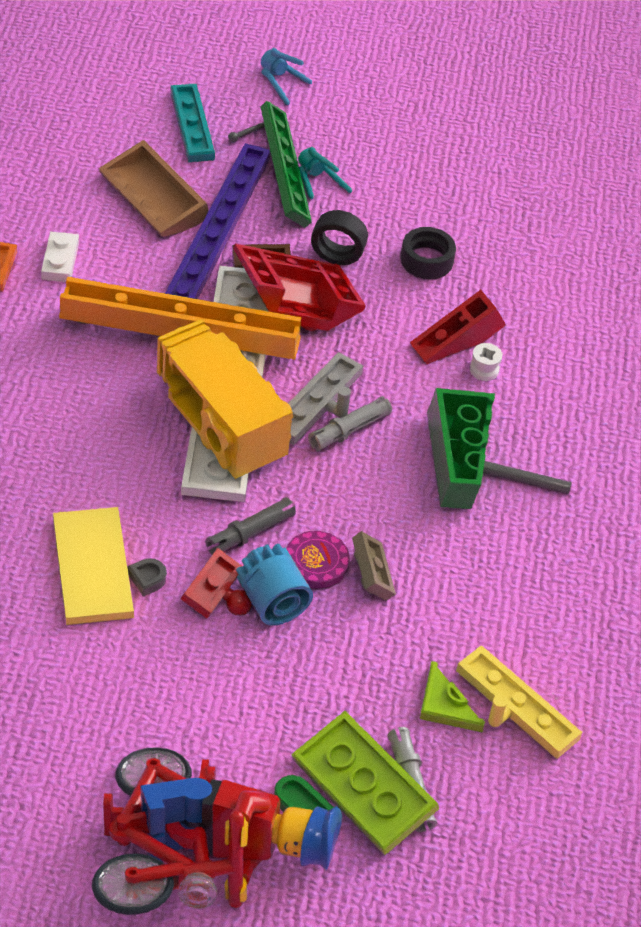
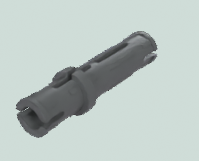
(240, 532)

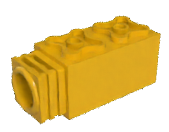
(224, 398)

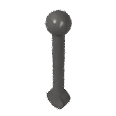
(233, 136)

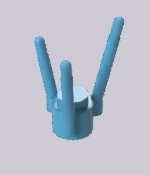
(276, 63)

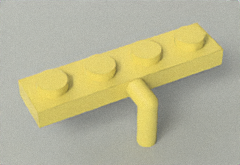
(518, 701)

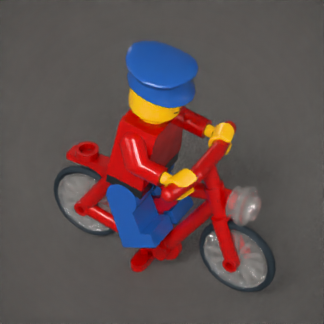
(205, 817)

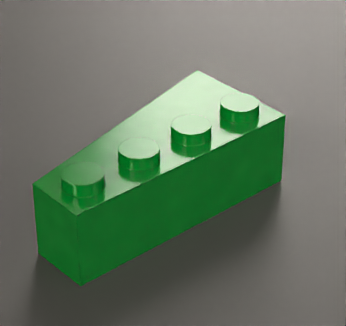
(459, 441)

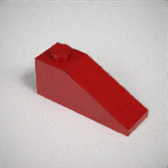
(460, 329)

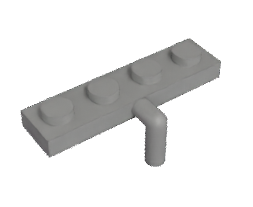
(321, 394)

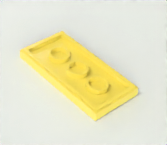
(92, 566)

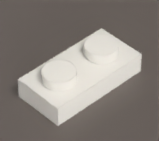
(60, 256)

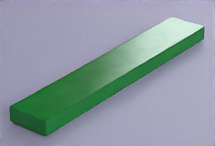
(285, 164)

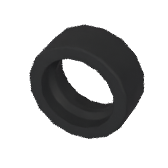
(343, 222)
(428, 238)

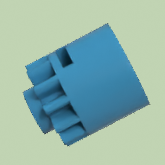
(274, 584)

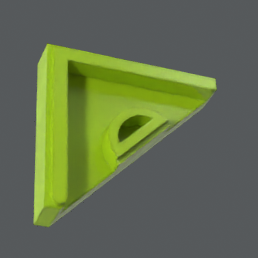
(446, 704)

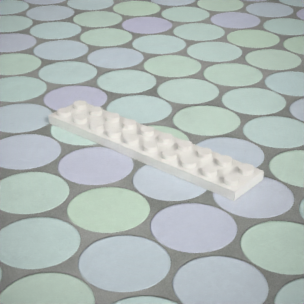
(202, 470)

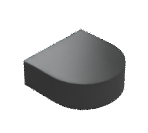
(148, 575)

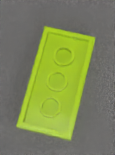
(365, 782)

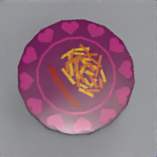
(320, 558)

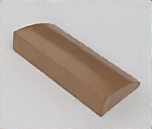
(155, 190)

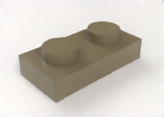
(373, 566)

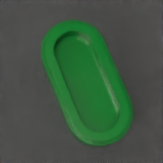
(297, 792)

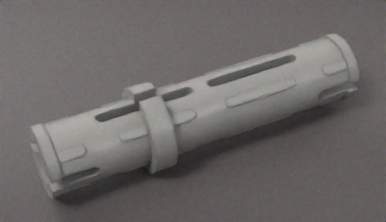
(341, 428)
(410, 762)

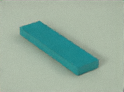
(192, 123)

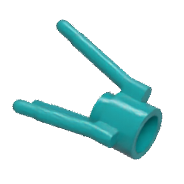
(314, 164)

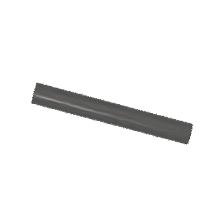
(527, 477)

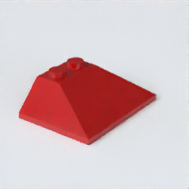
(301, 287)

